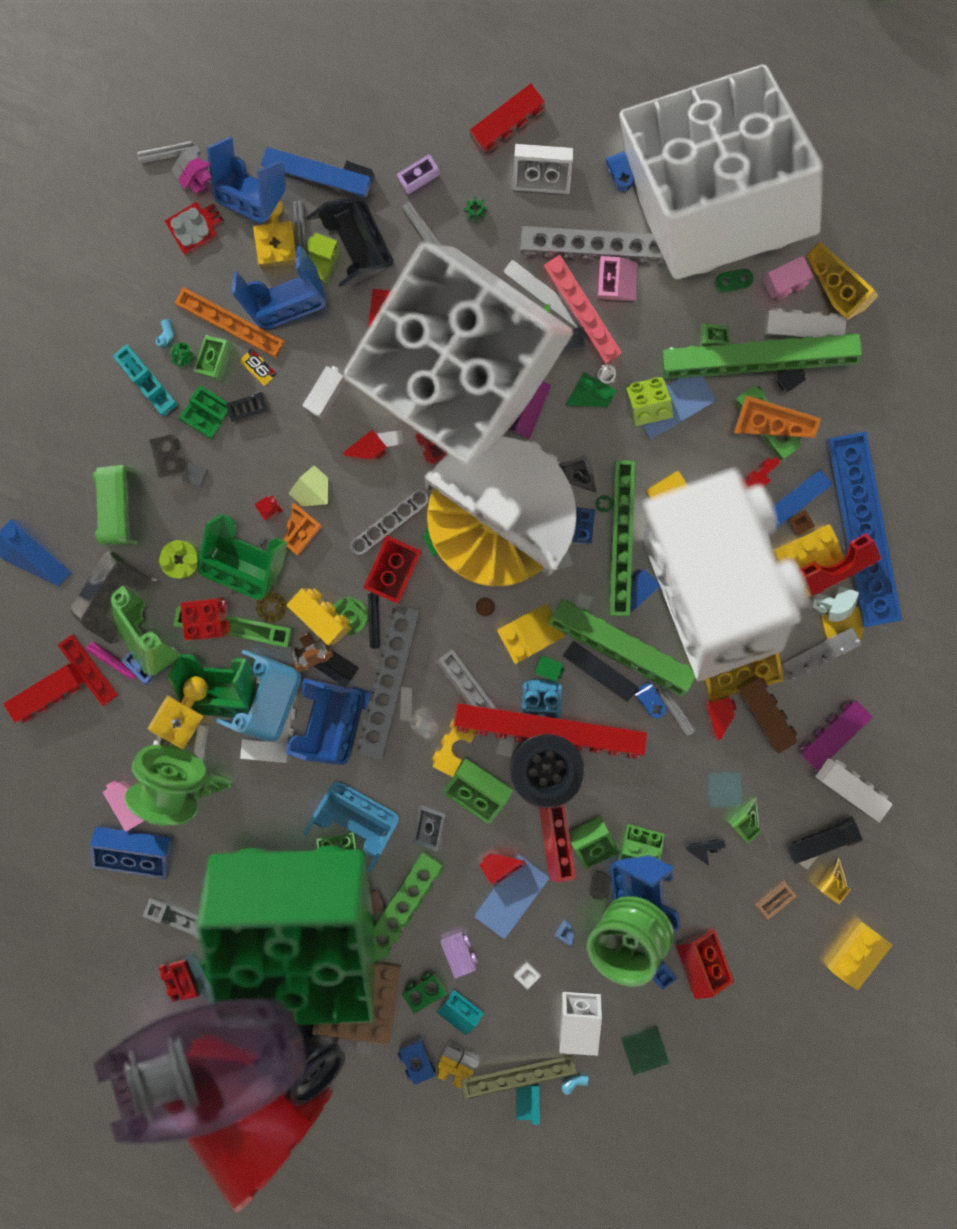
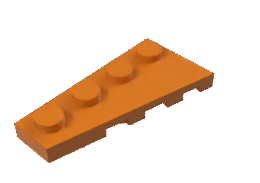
(772, 419)

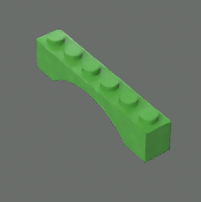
(252, 630)

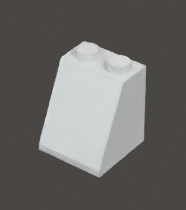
(580, 1023)

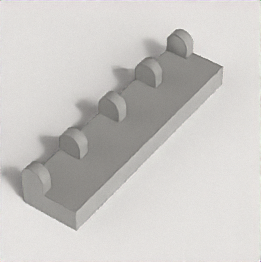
(822, 653)
(463, 680)

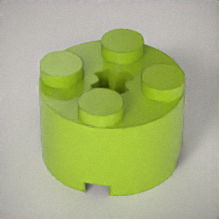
(169, 559)

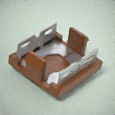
(311, 654)

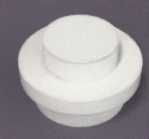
(606, 373)

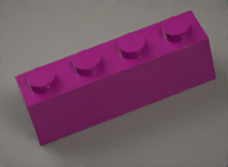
(835, 734)

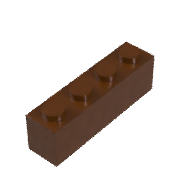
(767, 713)

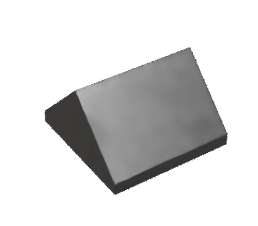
(430, 827)

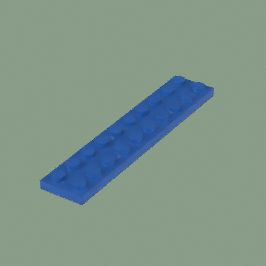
(862, 515)

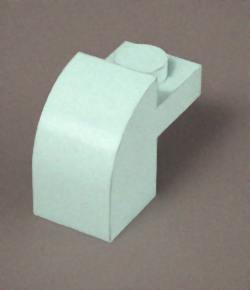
(838, 608)

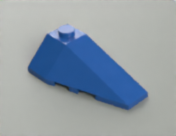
(25, 551)

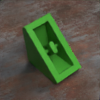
(713, 334)

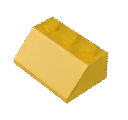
(859, 956)

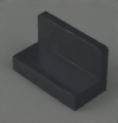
(338, 669)

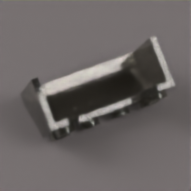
(95, 597)

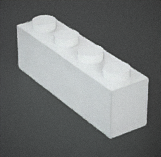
(800, 325)
(854, 790)

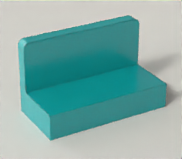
(460, 1013)
(528, 1103)

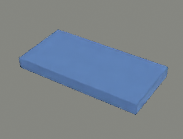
(687, 398)
(511, 898)

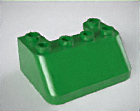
(237, 562)
(228, 689)

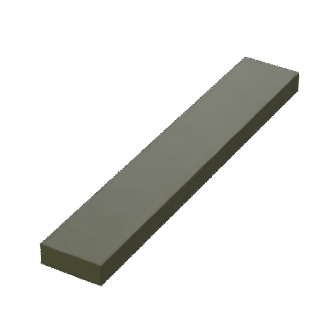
(518, 1077)

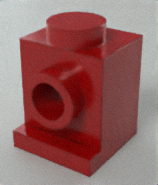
(268, 507)

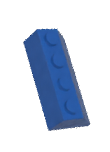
(130, 852)

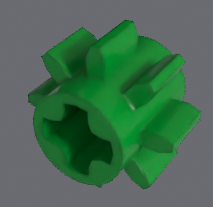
(475, 202)
(181, 354)

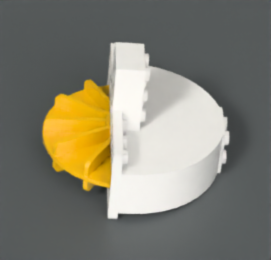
(501, 513)

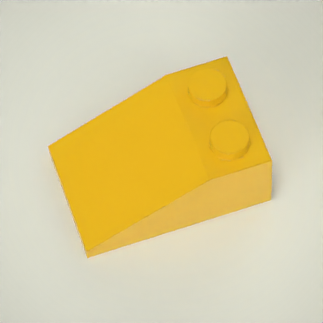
(529, 633)

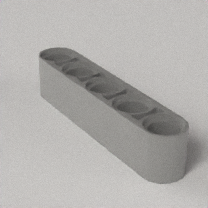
(380, 524)

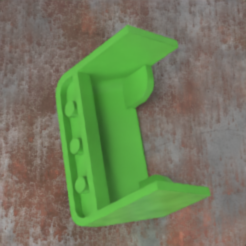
(112, 505)

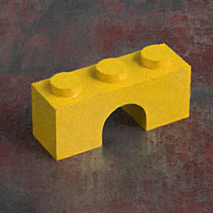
(445, 759)

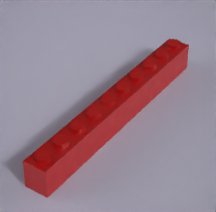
(525, 726)

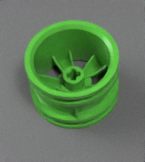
(640, 925)

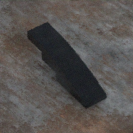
(600, 671)

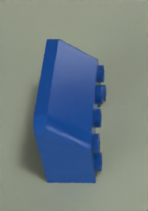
(330, 724)
(643, 879)

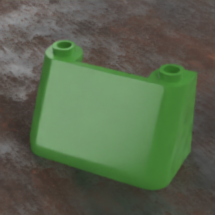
(146, 648)

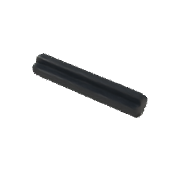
(373, 617)

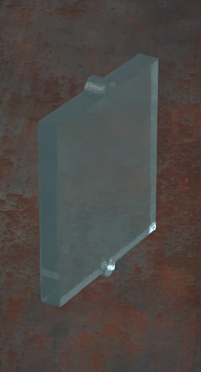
(725, 789)

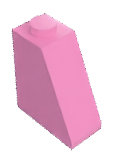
(115, 796)

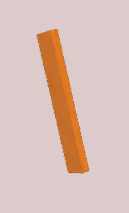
(229, 322)

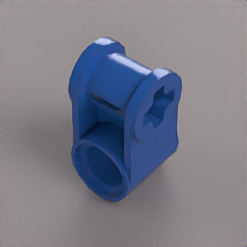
(619, 168)
(648, 697)

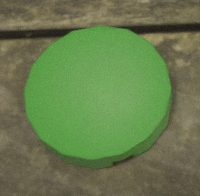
(355, 612)

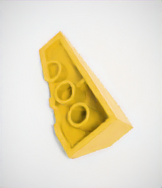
(842, 285)

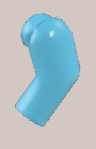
(167, 335)
(572, 1081)

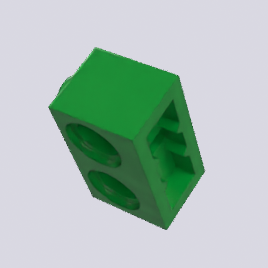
(427, 996)

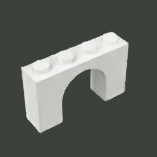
(270, 751)

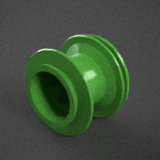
(165, 780)

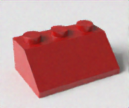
(392, 569)
(705, 964)

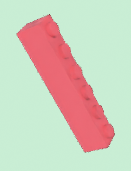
(582, 310)

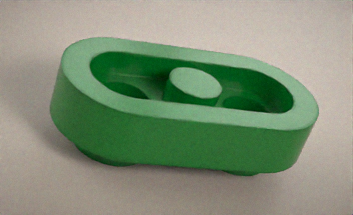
(734, 280)

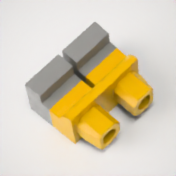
(448, 1064)

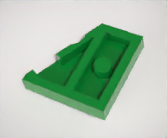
(591, 393)

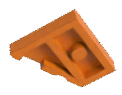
(300, 529)

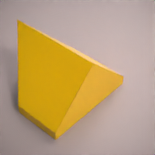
(834, 883)

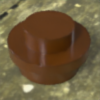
(485, 606)

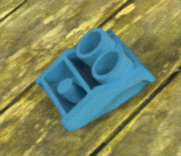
(542, 698)

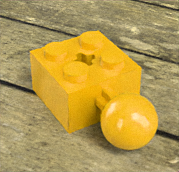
(273, 232)
(171, 709)

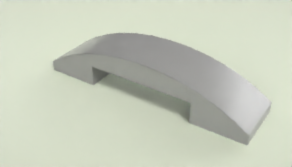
(171, 915)

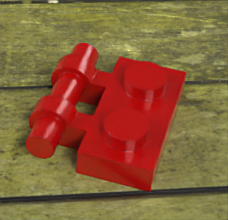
(183, 979)

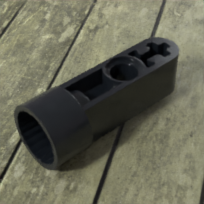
(826, 840)

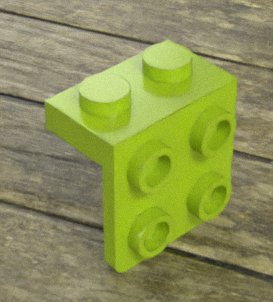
(650, 401)

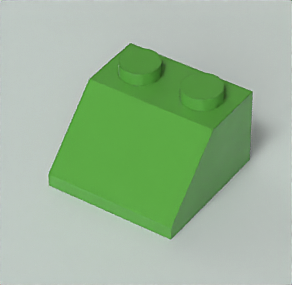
(593, 843)

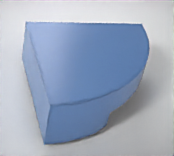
(566, 933)

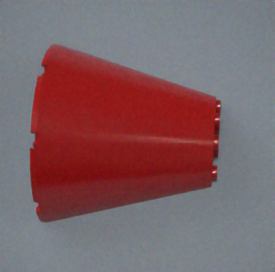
(253, 1149)

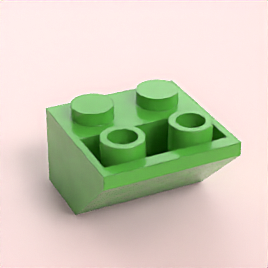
(641, 842)

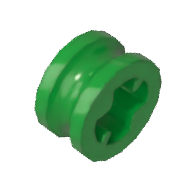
(603, 509)

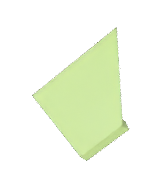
(311, 488)

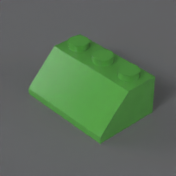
(477, 791)

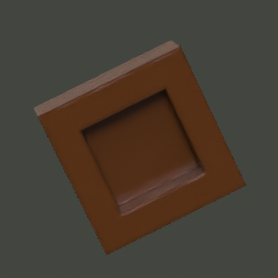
(801, 523)

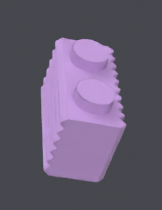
(418, 174)
(458, 954)

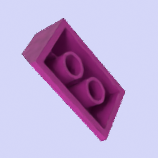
(527, 419)

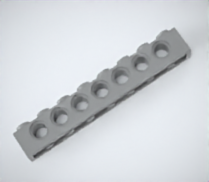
(588, 238)

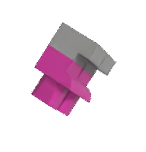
(191, 170)

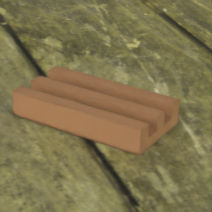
(788, 890)

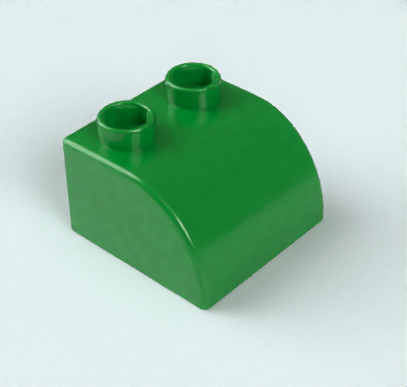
(291, 931)

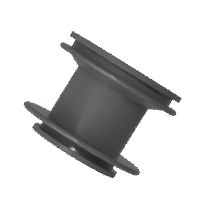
(161, 1080)

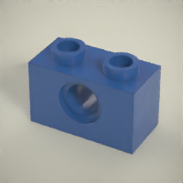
(416, 1049)

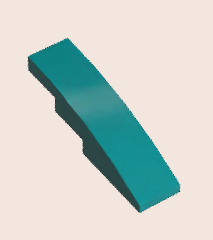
(145, 380)

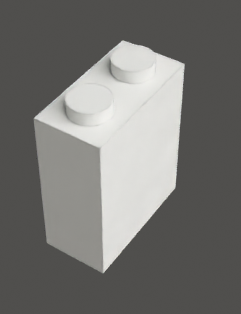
(325, 392)

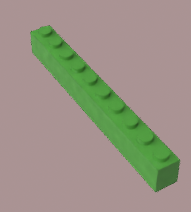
(762, 356)

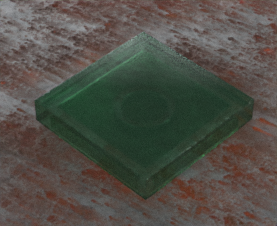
(645, 1050)

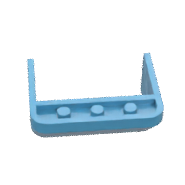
(271, 701)
(358, 815)

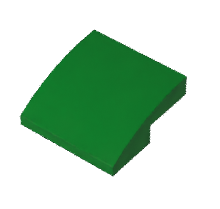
(204, 412)

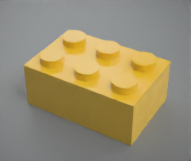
(319, 615)

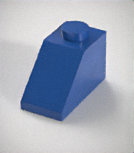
(641, 587)

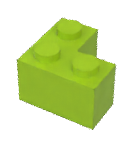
(323, 254)

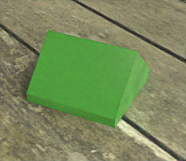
(213, 357)

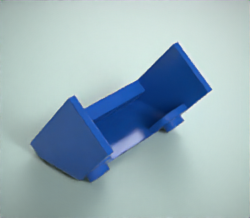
(240, 191)
(284, 301)

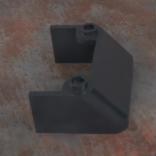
(359, 235)

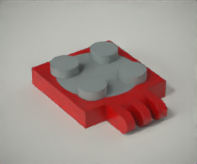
(193, 226)

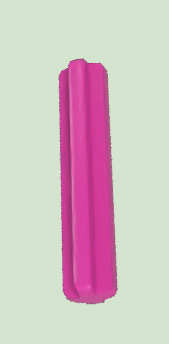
(110, 659)

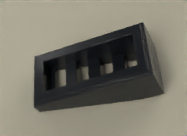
(261, 396)

